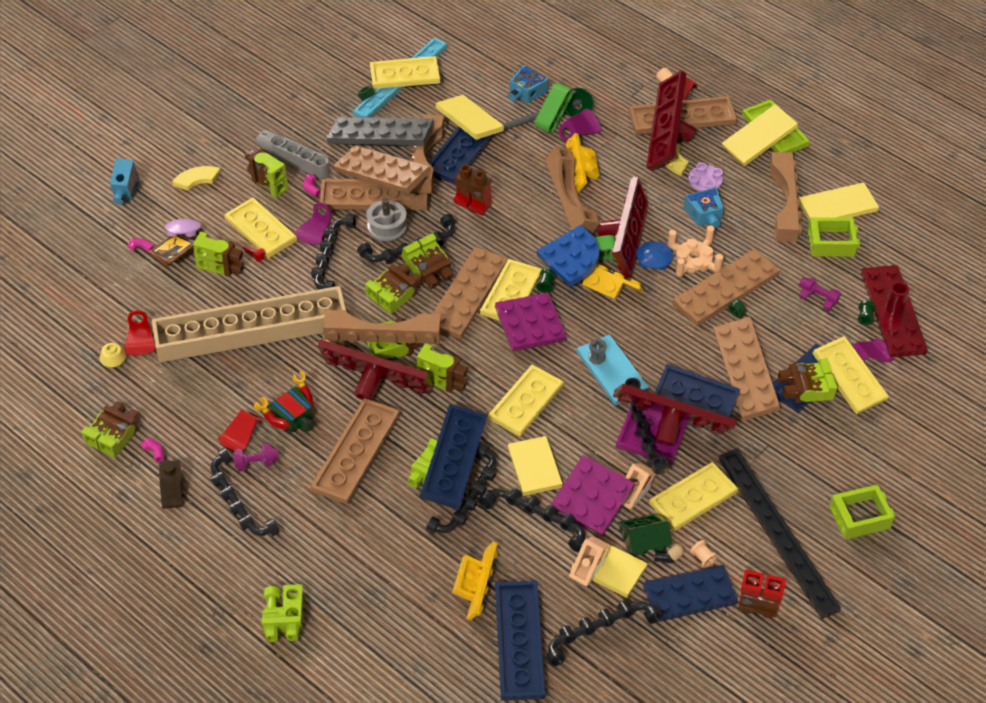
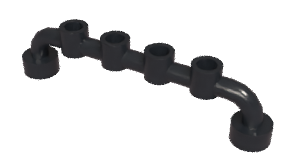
(327, 247)
(388, 255)
(657, 463)
(469, 501)
(532, 506)
(237, 507)
(606, 618)

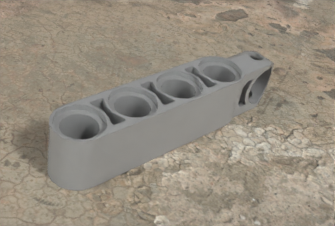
(294, 154)

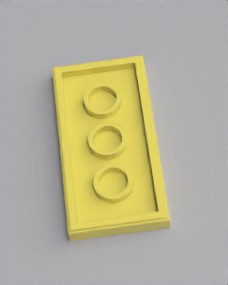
(404, 72)
(469, 117)
(759, 135)
(839, 202)
(260, 227)
(514, 282)
(851, 375)
(526, 400)
(693, 496)

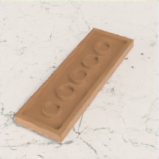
(696, 112)
(382, 169)
(361, 194)
(727, 284)
(469, 291)
(747, 368)
(355, 451)

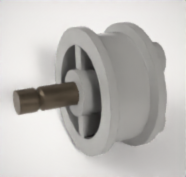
(386, 220)

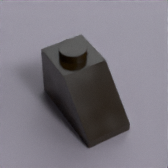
(171, 484)

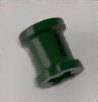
(545, 285)
(866, 313)

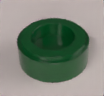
(366, 92)
(737, 308)

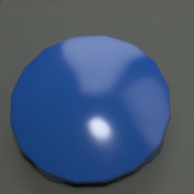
(654, 255)

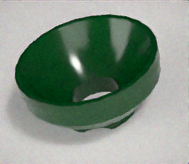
(584, 97)

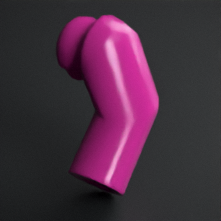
(309, 186)
(143, 243)
(155, 446)

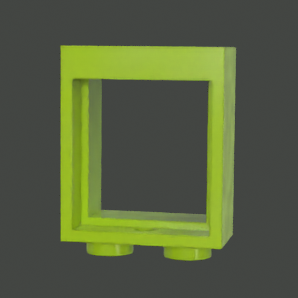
(832, 248)
(855, 529)

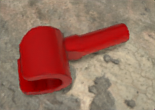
(257, 254)

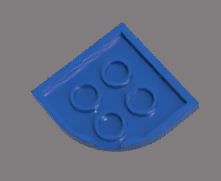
(571, 255)

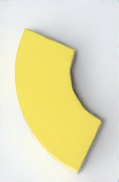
(678, 164)
(196, 176)

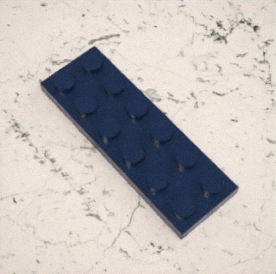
(453, 457)
(519, 641)

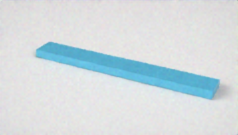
(381, 97)

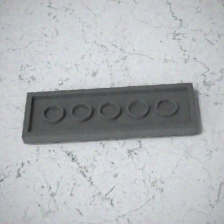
(380, 131)

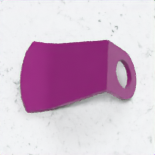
(582, 124)
(313, 229)
(873, 349)

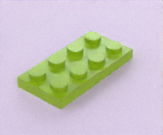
(792, 142)

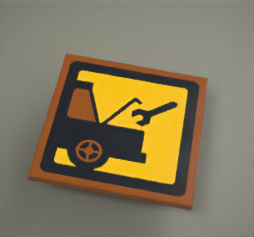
(172, 249)

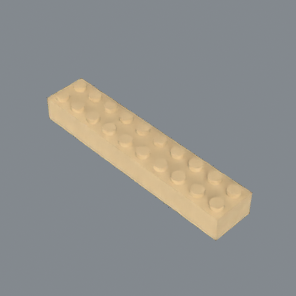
(244, 324)

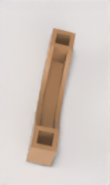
(420, 151)
(561, 167)
(787, 221)
(345, 327)

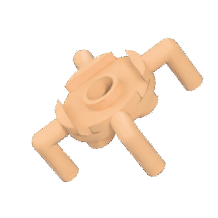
(696, 248)

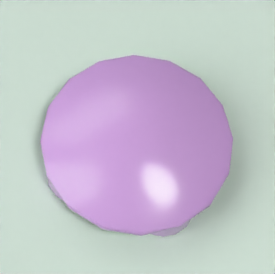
(705, 177)
(182, 226)

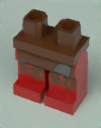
(473, 190)
(759, 600)

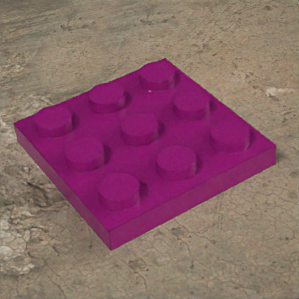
(530, 321)
(631, 442)
(593, 495)

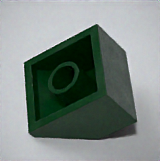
(645, 534)

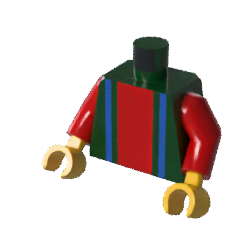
(291, 409)

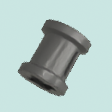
(594, 351)

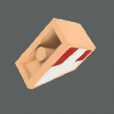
(643, 479)
(589, 560)

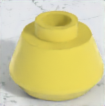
(112, 355)

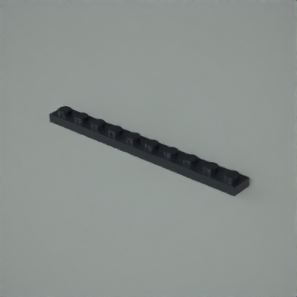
(780, 534)

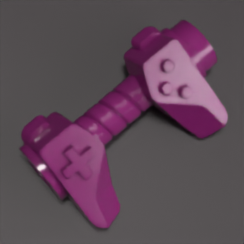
(810, 286)
(267, 457)

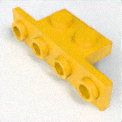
(585, 162)
(608, 283)
(473, 578)

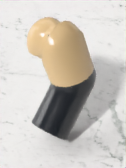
(670, 556)

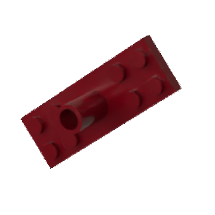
(667, 122)
(628, 228)
(894, 311)
(374, 370)
(672, 413)

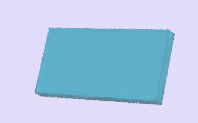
(613, 370)

